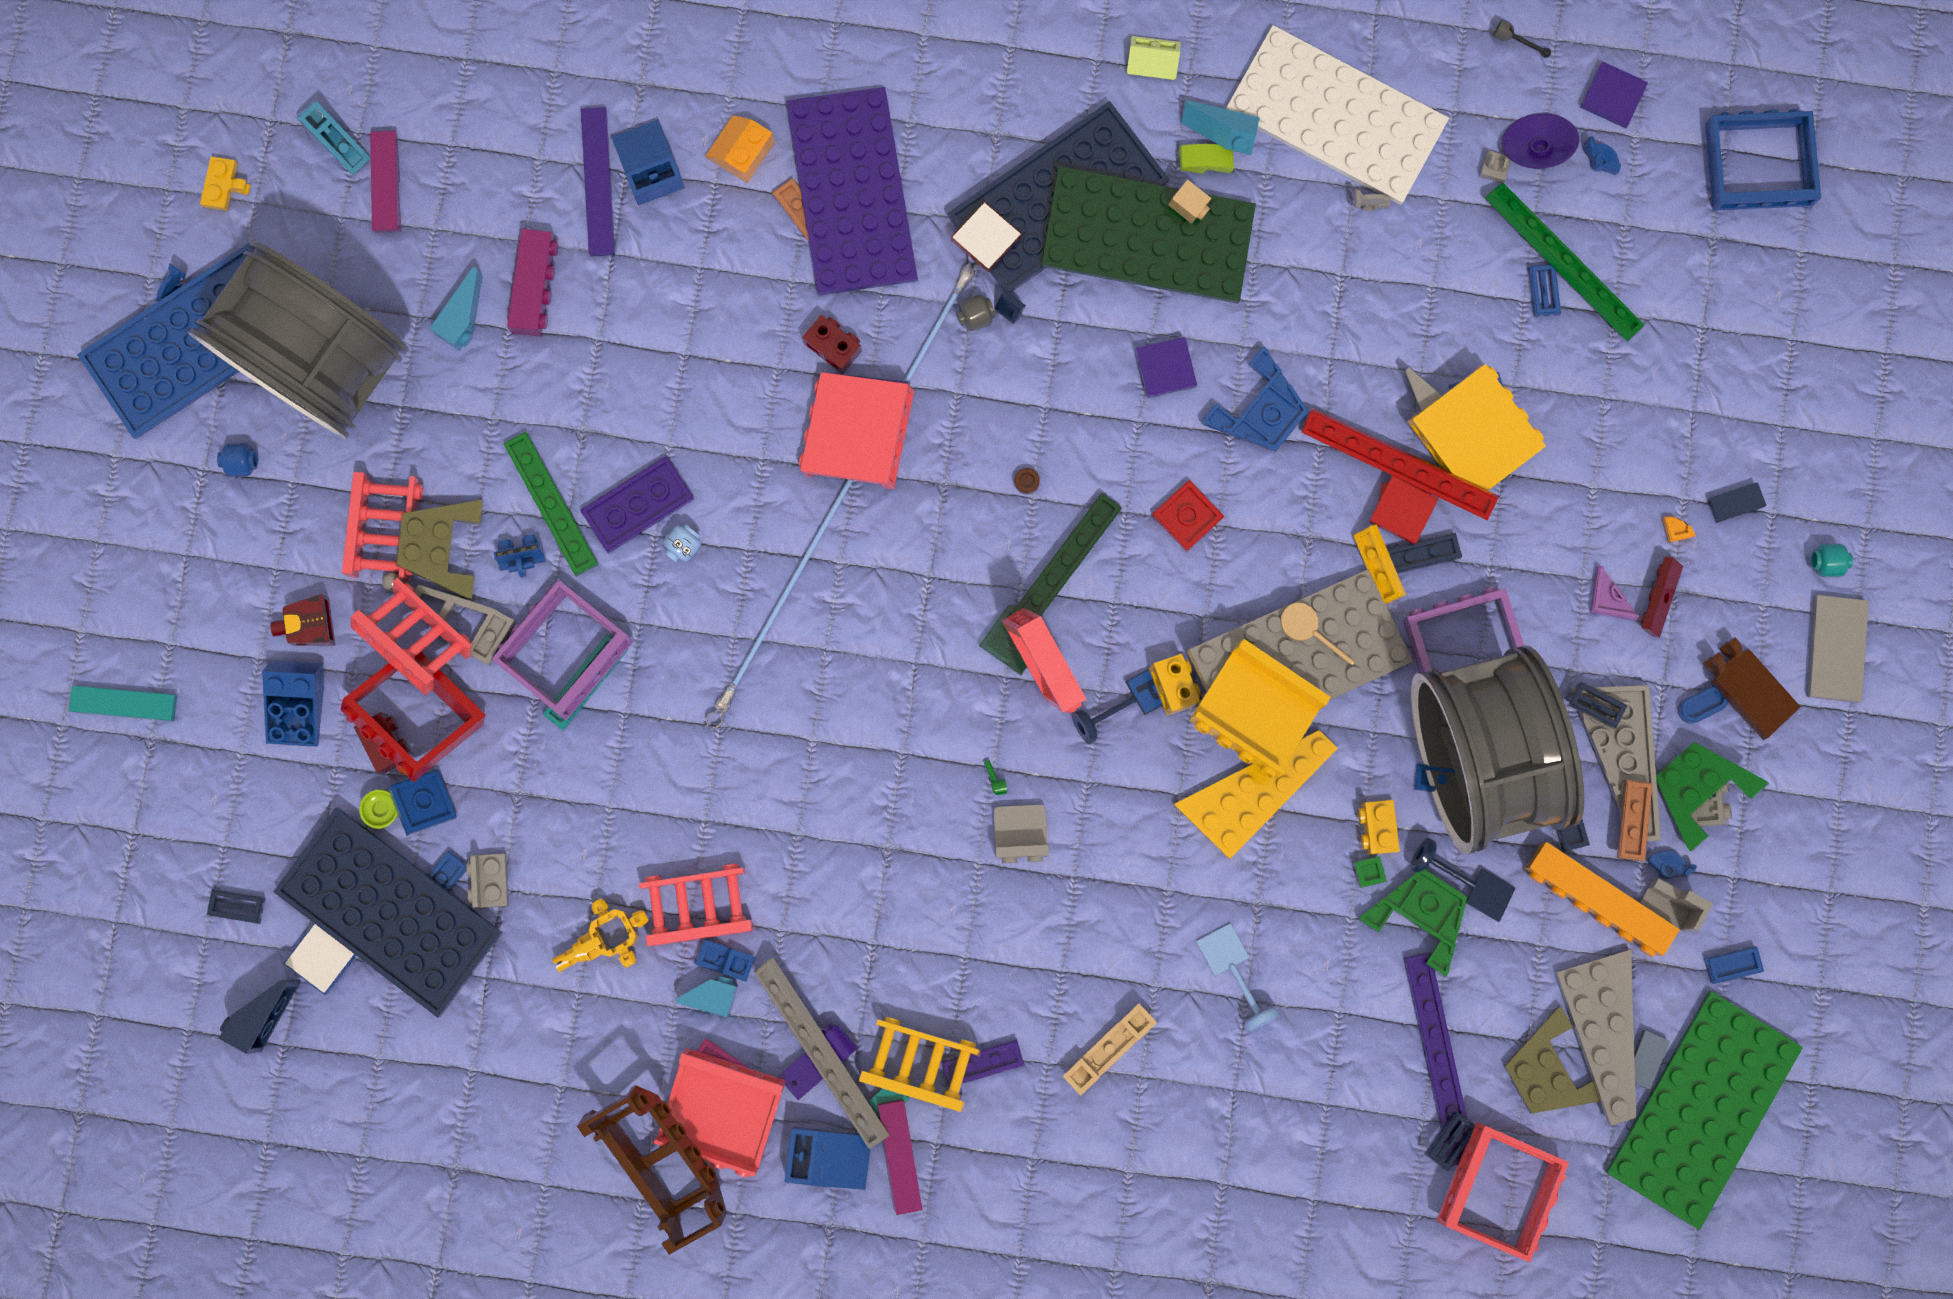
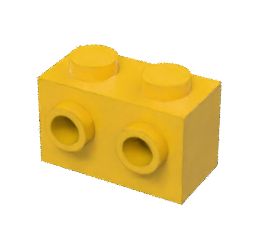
(1175, 684)

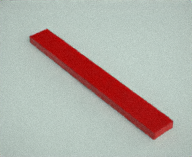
(1400, 464)

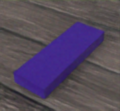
(989, 1062)

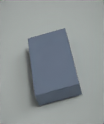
(1648, 1058)

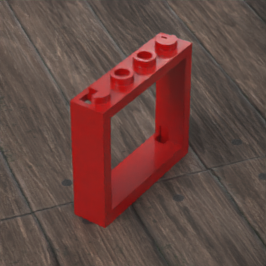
(388, 746)

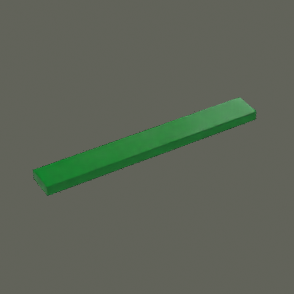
(1565, 262)

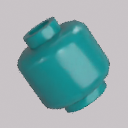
(1831, 560)

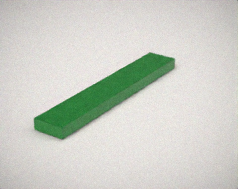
(550, 504)

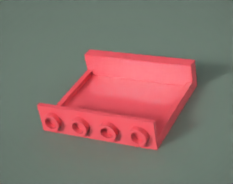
(857, 429)
(724, 1110)

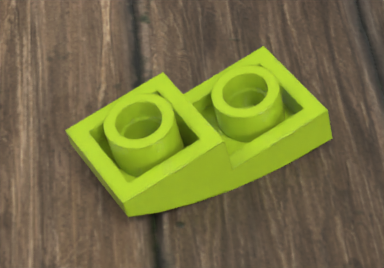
(1203, 157)

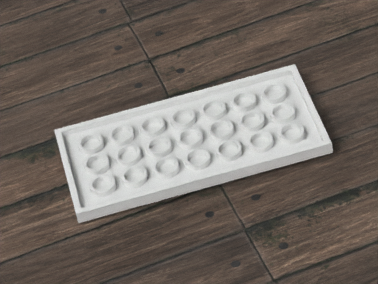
(1338, 115)

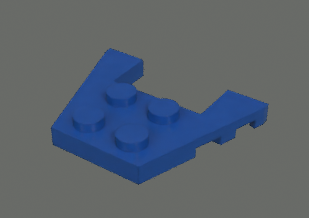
(1270, 415)

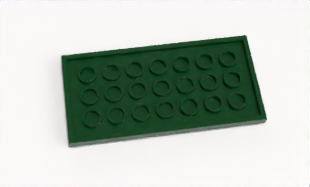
(1132, 236)

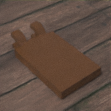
(1751, 688)

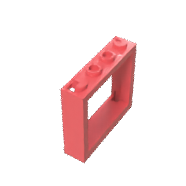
(1044, 660)
(1464, 1179)

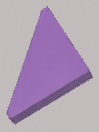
(1609, 599)

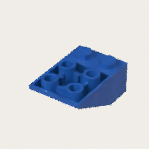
(648, 162)
(293, 702)
(827, 1159)

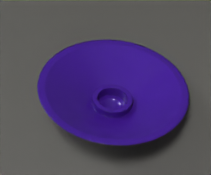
(1540, 141)

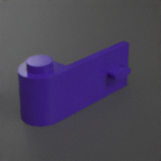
(803, 1075)

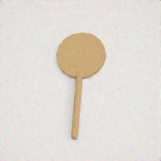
(1301, 623)

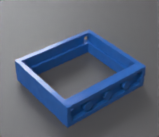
(1764, 199)

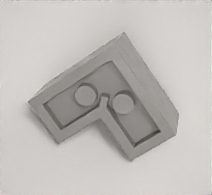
(1677, 907)

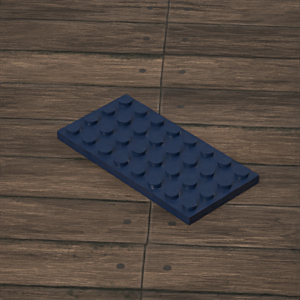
(1024, 194)
(388, 912)

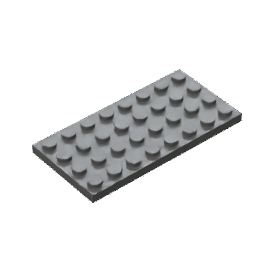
(1348, 616)

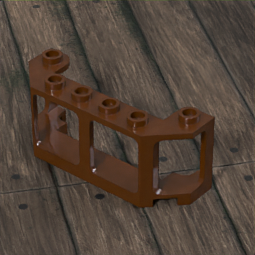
(639, 1166)

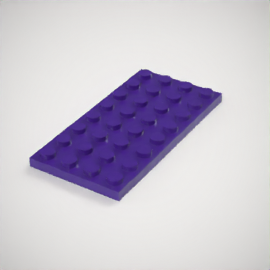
(851, 191)

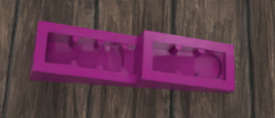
(384, 182)
(900, 1158)

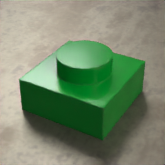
(1370, 872)

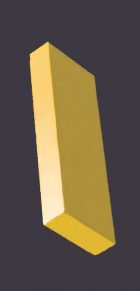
(1379, 563)

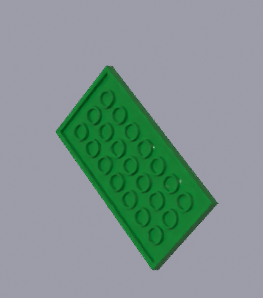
(1704, 1110)

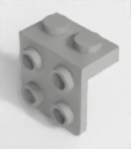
(1021, 833)

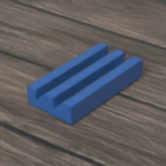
(1556, 310)

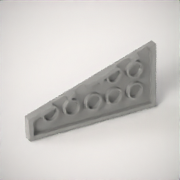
(1629, 748)
(1602, 1015)

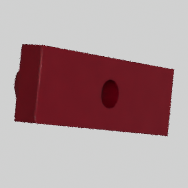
(1661, 596)

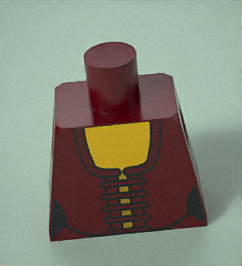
(306, 623)

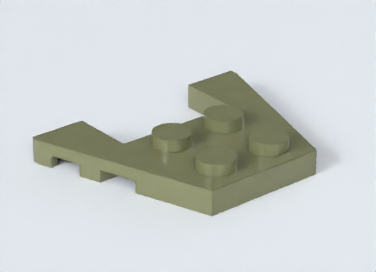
(426, 544)
(1540, 1073)

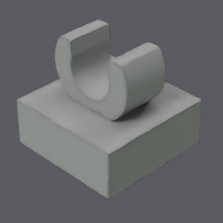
(1495, 167)

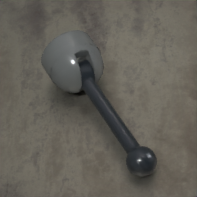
(1506, 31)

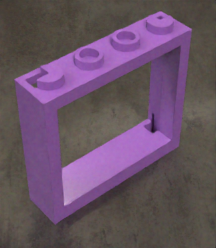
(1464, 602)
(591, 676)

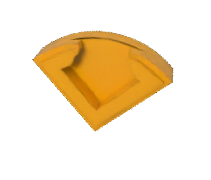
(1677, 529)

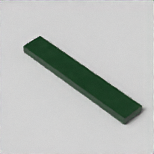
(1069, 556)

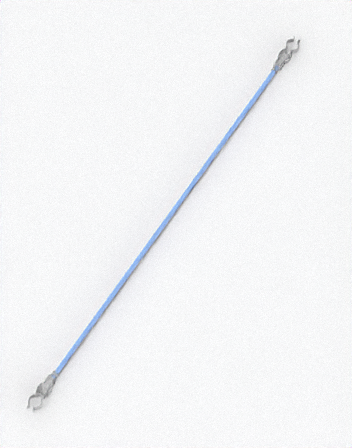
(724, 702)

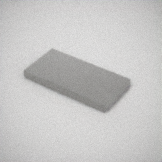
(1838, 648)

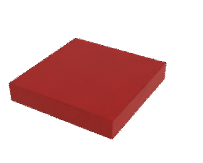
(1403, 510)
(1187, 515)

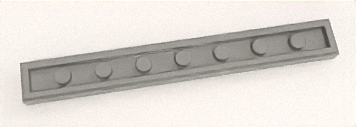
(821, 1053)

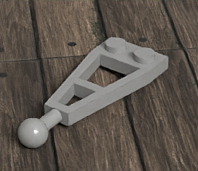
(492, 631)

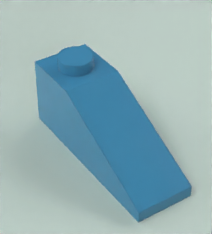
(1223, 126)
(332, 137)
(458, 316)

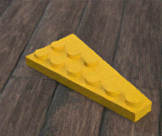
(1244, 801)

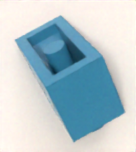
(712, 996)

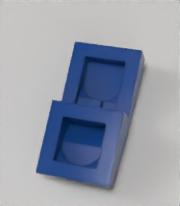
(724, 960)

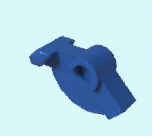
(1602, 156)
(171, 282)
(1670, 864)

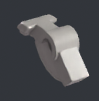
(1370, 201)

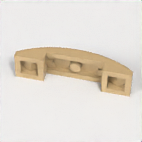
(1109, 1049)

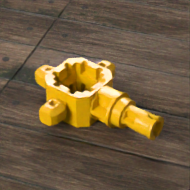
(592, 945)

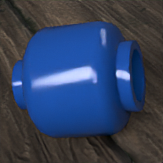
(237, 459)

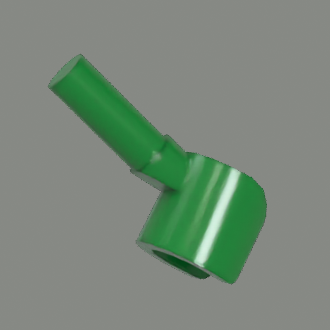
(998, 786)

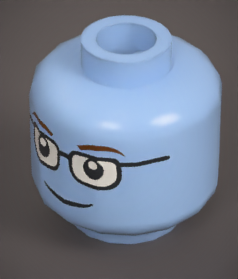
(681, 543)

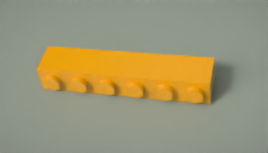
(1601, 899)

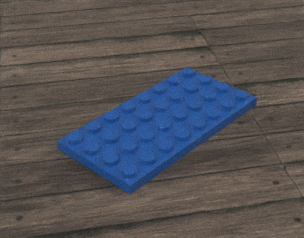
(152, 362)

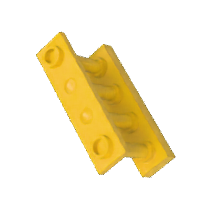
(901, 1082)

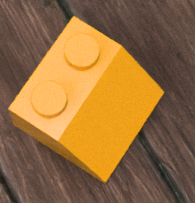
(741, 147)

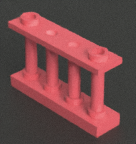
(360, 512)
(404, 659)
(711, 926)

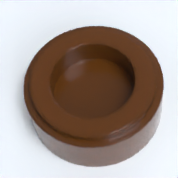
(1026, 481)

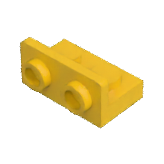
(1379, 827)

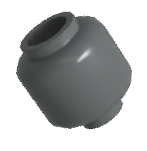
(975, 312)

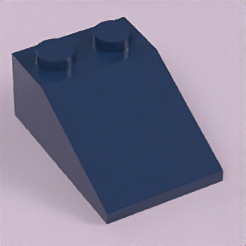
(255, 1022)

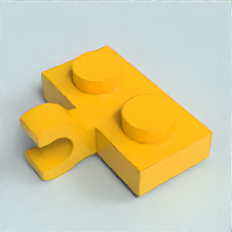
(221, 183)

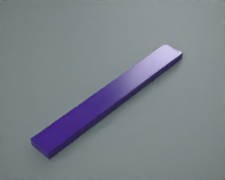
(1436, 1043)

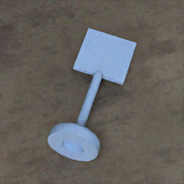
(1225, 951)

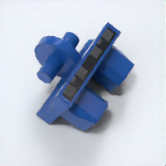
(519, 557)

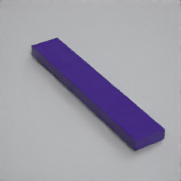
(597, 181)

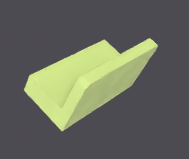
(1153, 57)

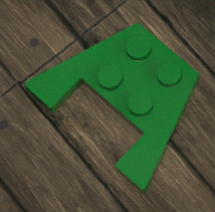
(1693, 780)
(1430, 906)

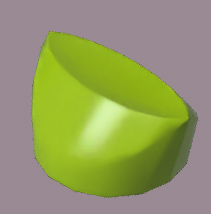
(377, 809)

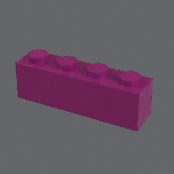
(532, 282)

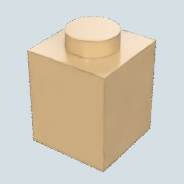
(1190, 202)

